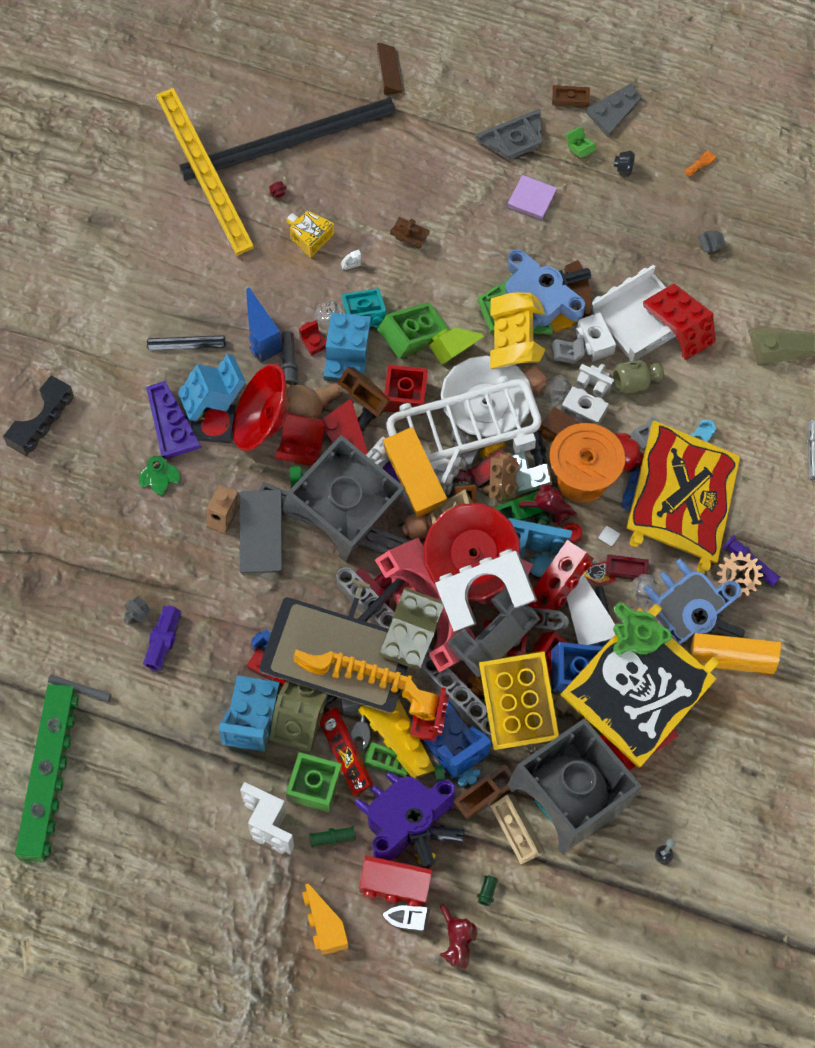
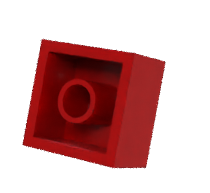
(405, 386)

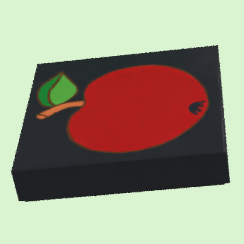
(215, 425)

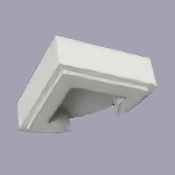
(351, 260)

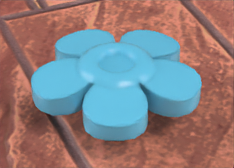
(468, 777)

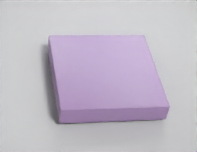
(532, 197)

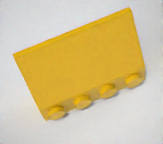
(519, 700)

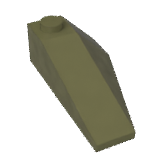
(781, 344)

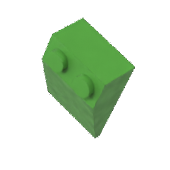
(411, 329)

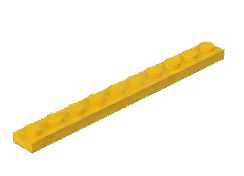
(204, 171)

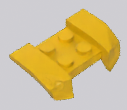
(515, 329)

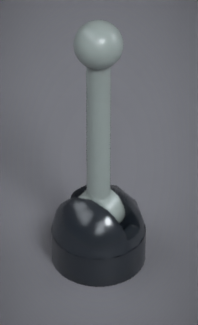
(666, 852)

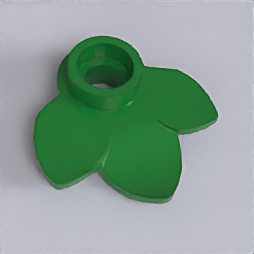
(160, 477)

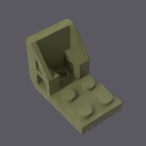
(297, 716)

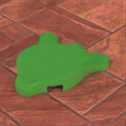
(638, 631)

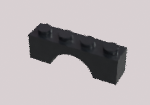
(24, 435)

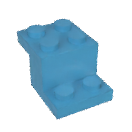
(346, 344)
(211, 387)

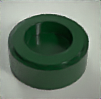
(439, 772)

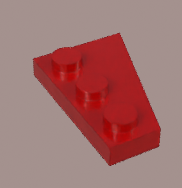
(345, 423)

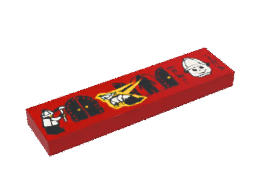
(345, 752)

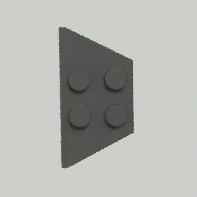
(514, 136)

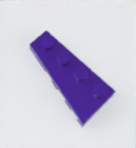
(171, 425)

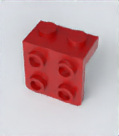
(430, 729)

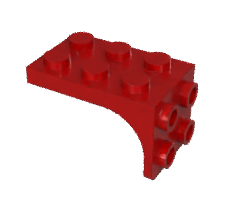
(685, 317)

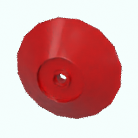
(261, 408)
(460, 531)

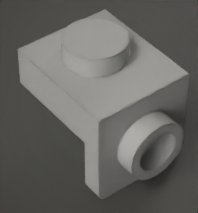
(568, 351)
(642, 433)

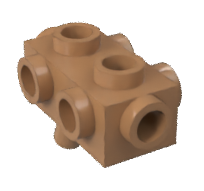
(502, 478)

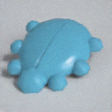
(540, 563)

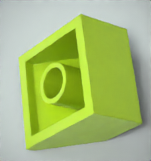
(451, 343)

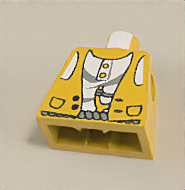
(310, 231)

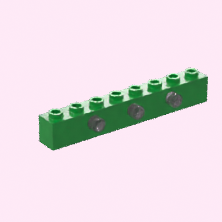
(46, 773)

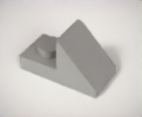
(468, 458)

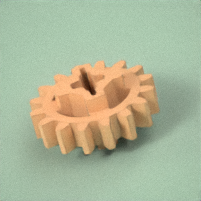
(733, 567)

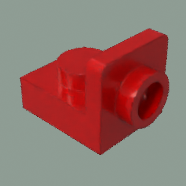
(312, 337)

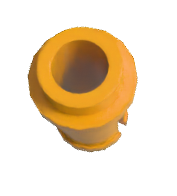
(489, 450)

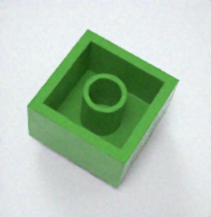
(314, 782)

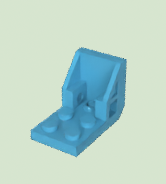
(540, 537)
(250, 714)

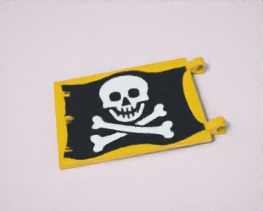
(639, 696)

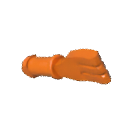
(706, 159)

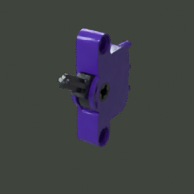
(406, 816)

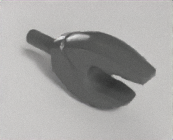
(362, 731)

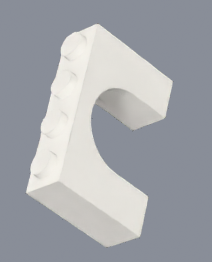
(455, 588)

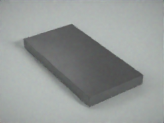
(261, 531)

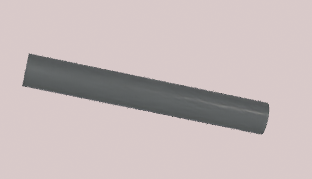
(80, 688)

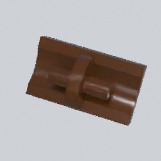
(410, 232)

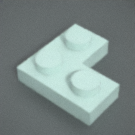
(531, 478)

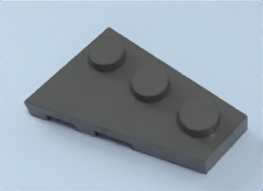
(613, 109)

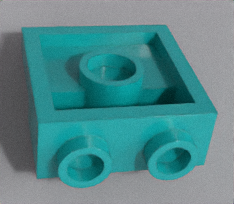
(365, 304)

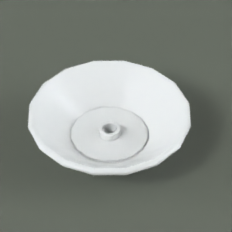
(476, 374)

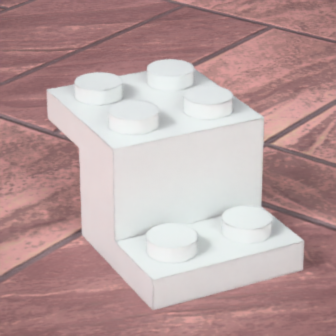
(266, 818)

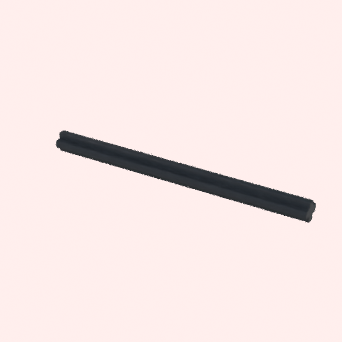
(295, 136)

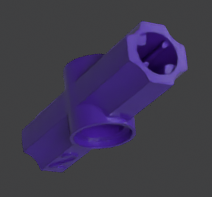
(162, 638)

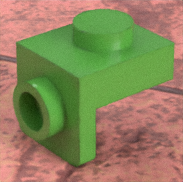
(579, 143)

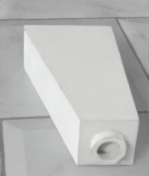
(589, 616)

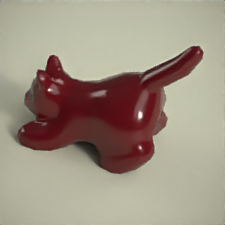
(551, 501)
(460, 934)

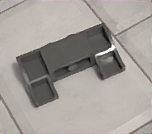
(498, 636)

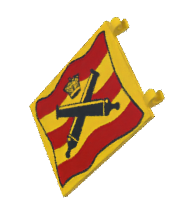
(683, 494)

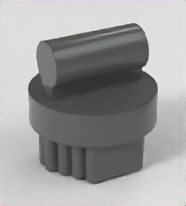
(711, 241)
(135, 609)

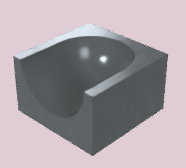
(576, 783)

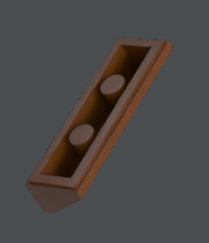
(389, 69)

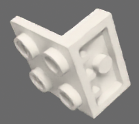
(448, 470)

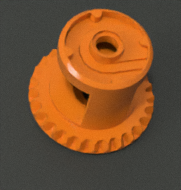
(586, 461)

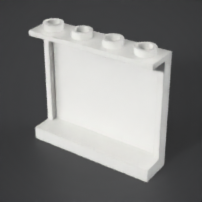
(629, 323)

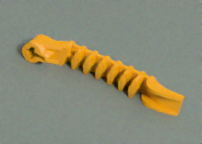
(422, 703)

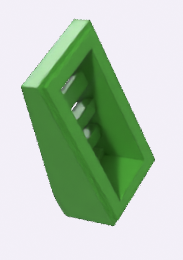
(377, 765)

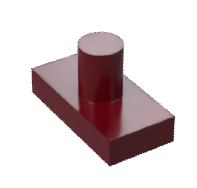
(376, 584)

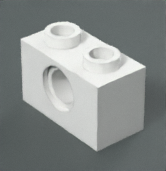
(595, 327)
(578, 398)

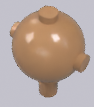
(311, 402)

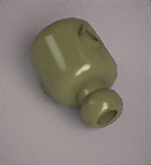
(636, 376)

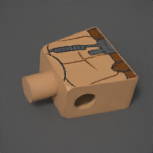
(223, 505)

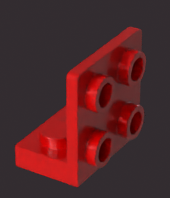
(301, 439)

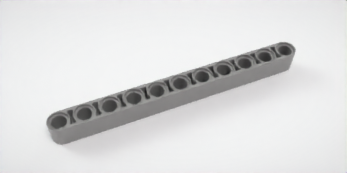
(433, 677)

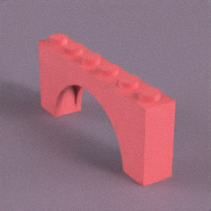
(408, 564)

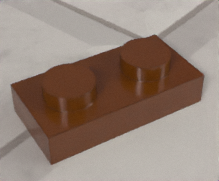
(570, 96)

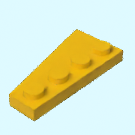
(396, 731)

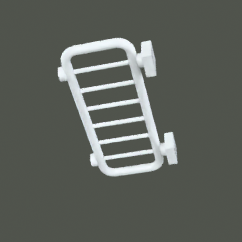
(522, 437)

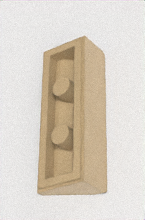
(517, 829)

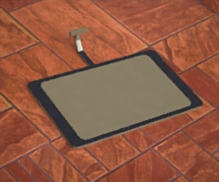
(321, 631)

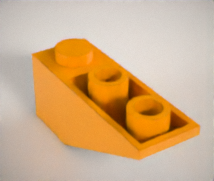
(328, 925)

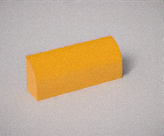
(414, 472)
(736, 653)

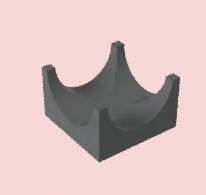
(344, 495)

